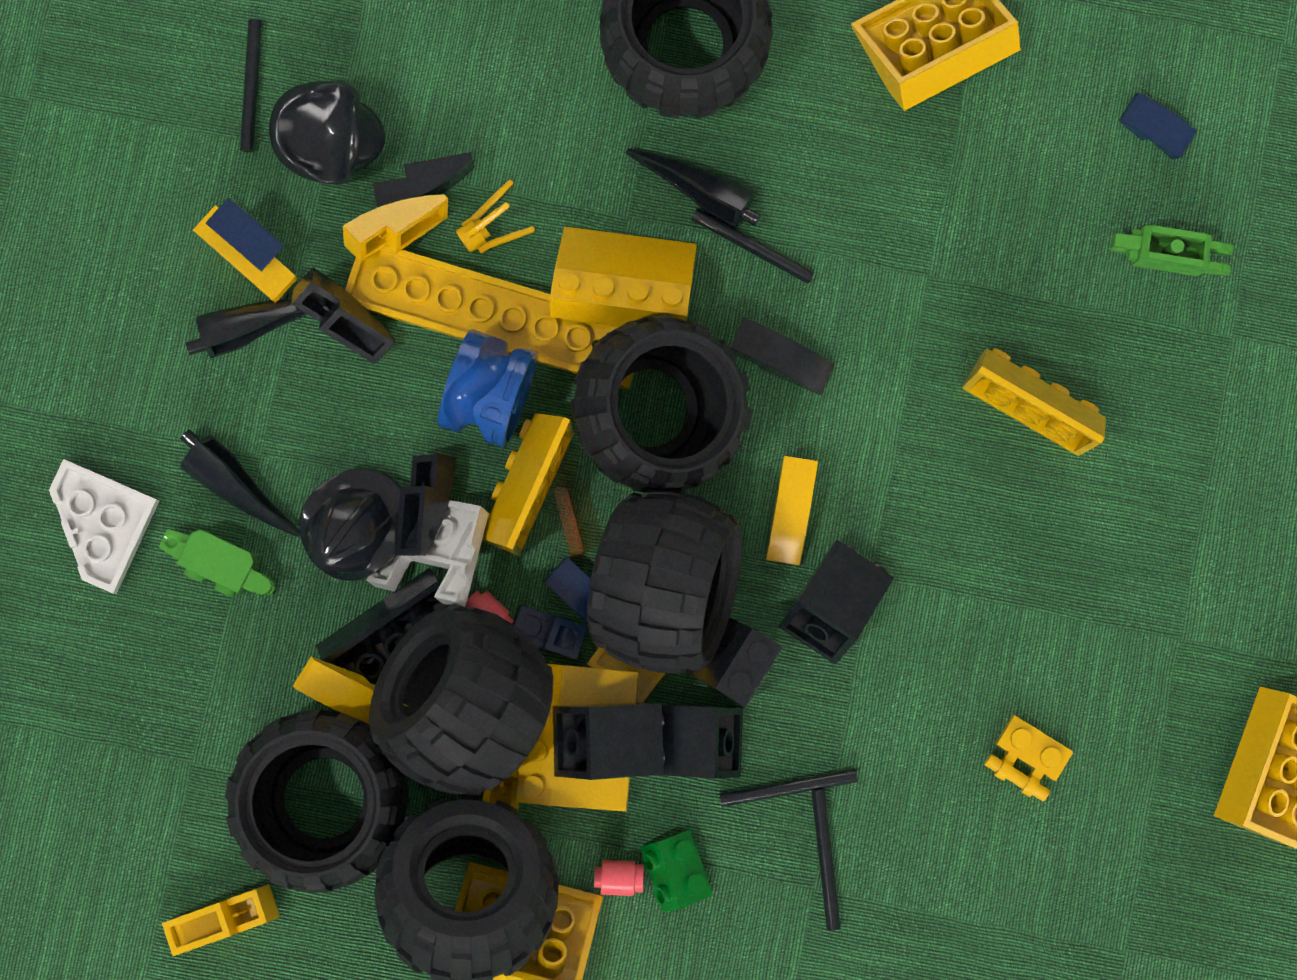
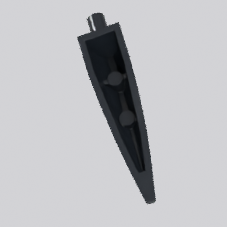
(711, 191)
(240, 325)
(224, 475)

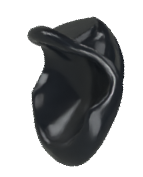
(325, 132)
(351, 523)

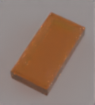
(569, 522)

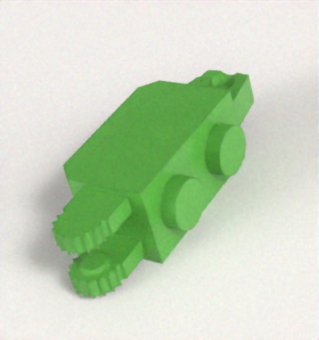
(1172, 250)
(218, 561)

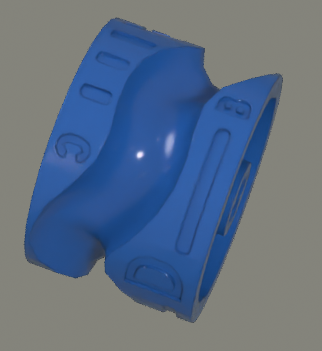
(487, 387)

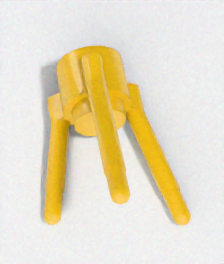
(473, 230)

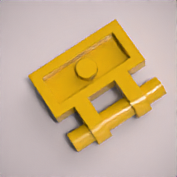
(1033, 748)

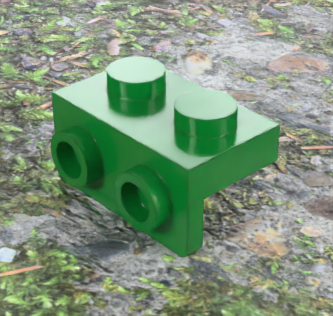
(676, 871)

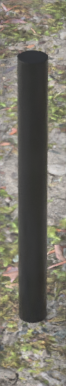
(250, 85)
(752, 246)
(788, 787)
(825, 859)

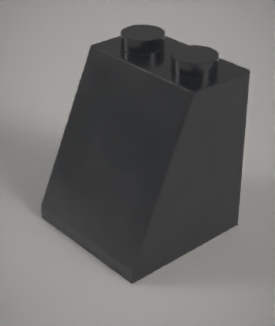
(836, 602)
(739, 663)
(608, 740)
(702, 741)

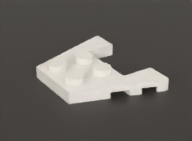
(453, 548)

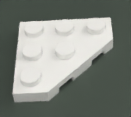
(100, 522)

